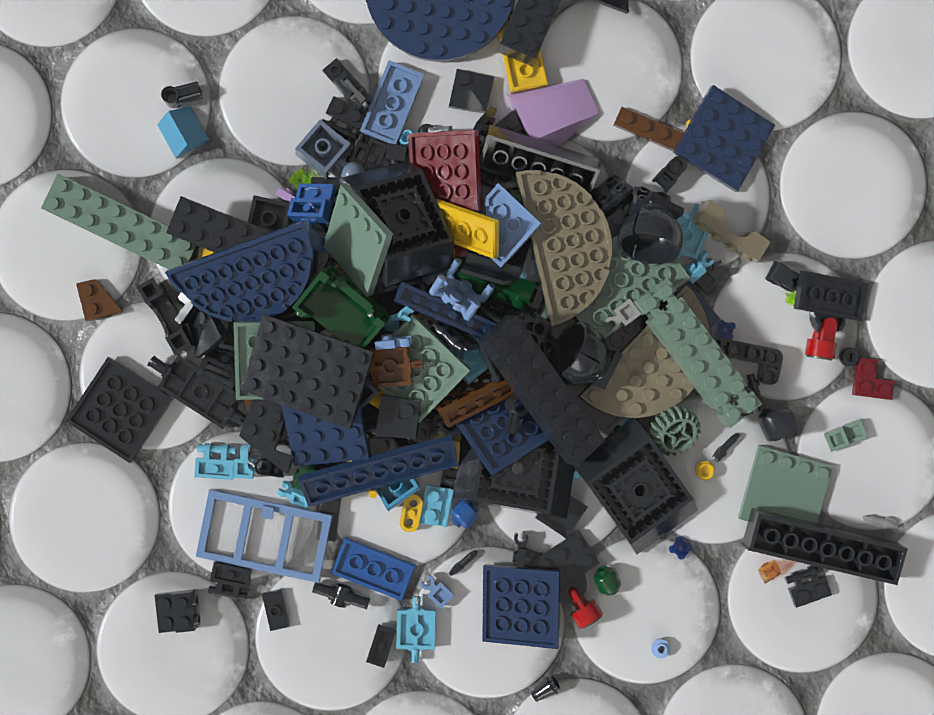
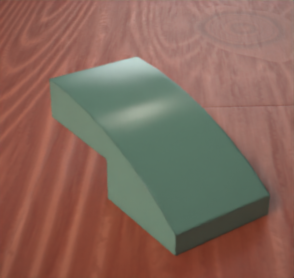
(845, 435)

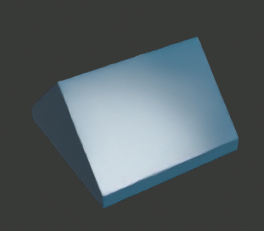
(182, 131)
(396, 493)

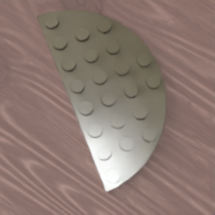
(571, 243)
(646, 375)

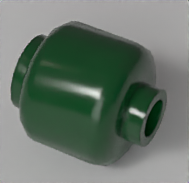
(607, 580)

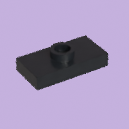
(275, 609)

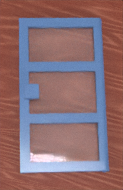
(264, 535)

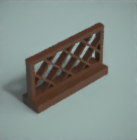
(474, 400)

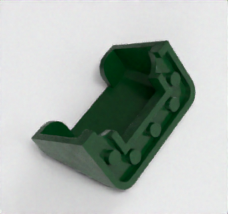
(342, 308)

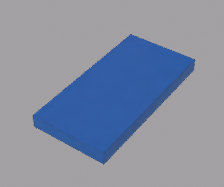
(373, 568)

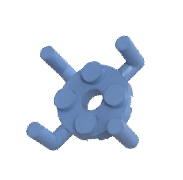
(459, 292)

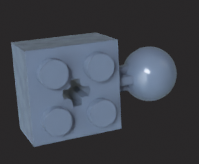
(326, 162)

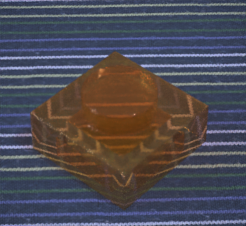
(769, 571)

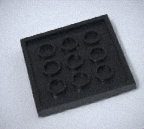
(119, 409)

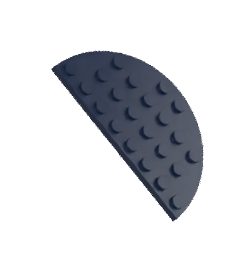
(440, 27)
(251, 276)

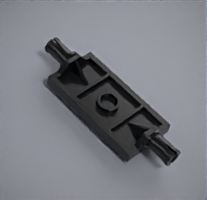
(198, 393)

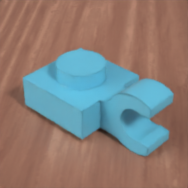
(697, 269)
(241, 464)
(295, 495)

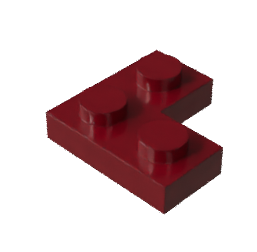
(865, 381)

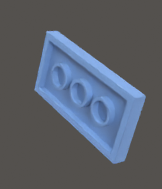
(392, 103)

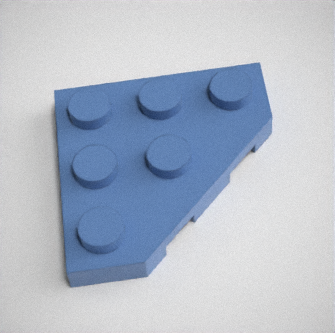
(515, 222)

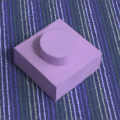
(285, 194)

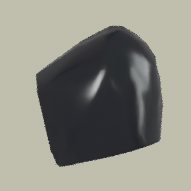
(777, 423)

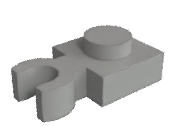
(624, 313)

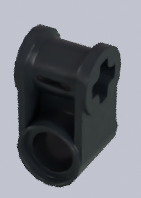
(668, 175)
(781, 275)
(267, 467)

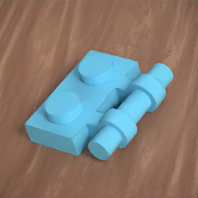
(215, 468)

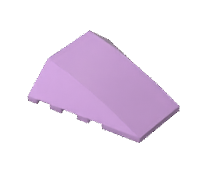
(555, 110)

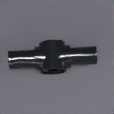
(341, 595)

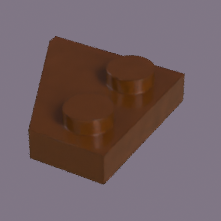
(96, 301)

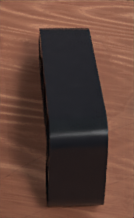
(761, 358)

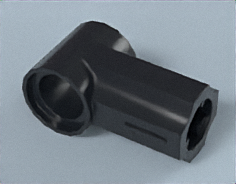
(184, 94)

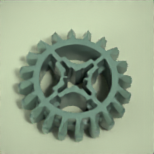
(672, 426)

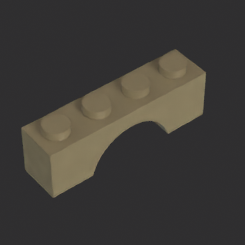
(711, 218)

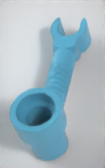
(393, 322)

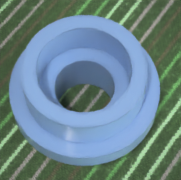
(656, 644)

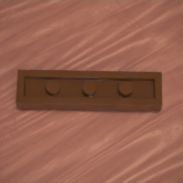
(647, 129)

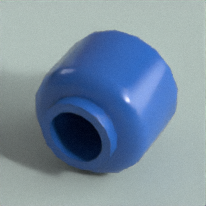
(464, 514)

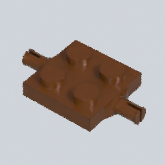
(393, 367)

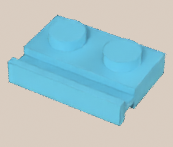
(436, 505)

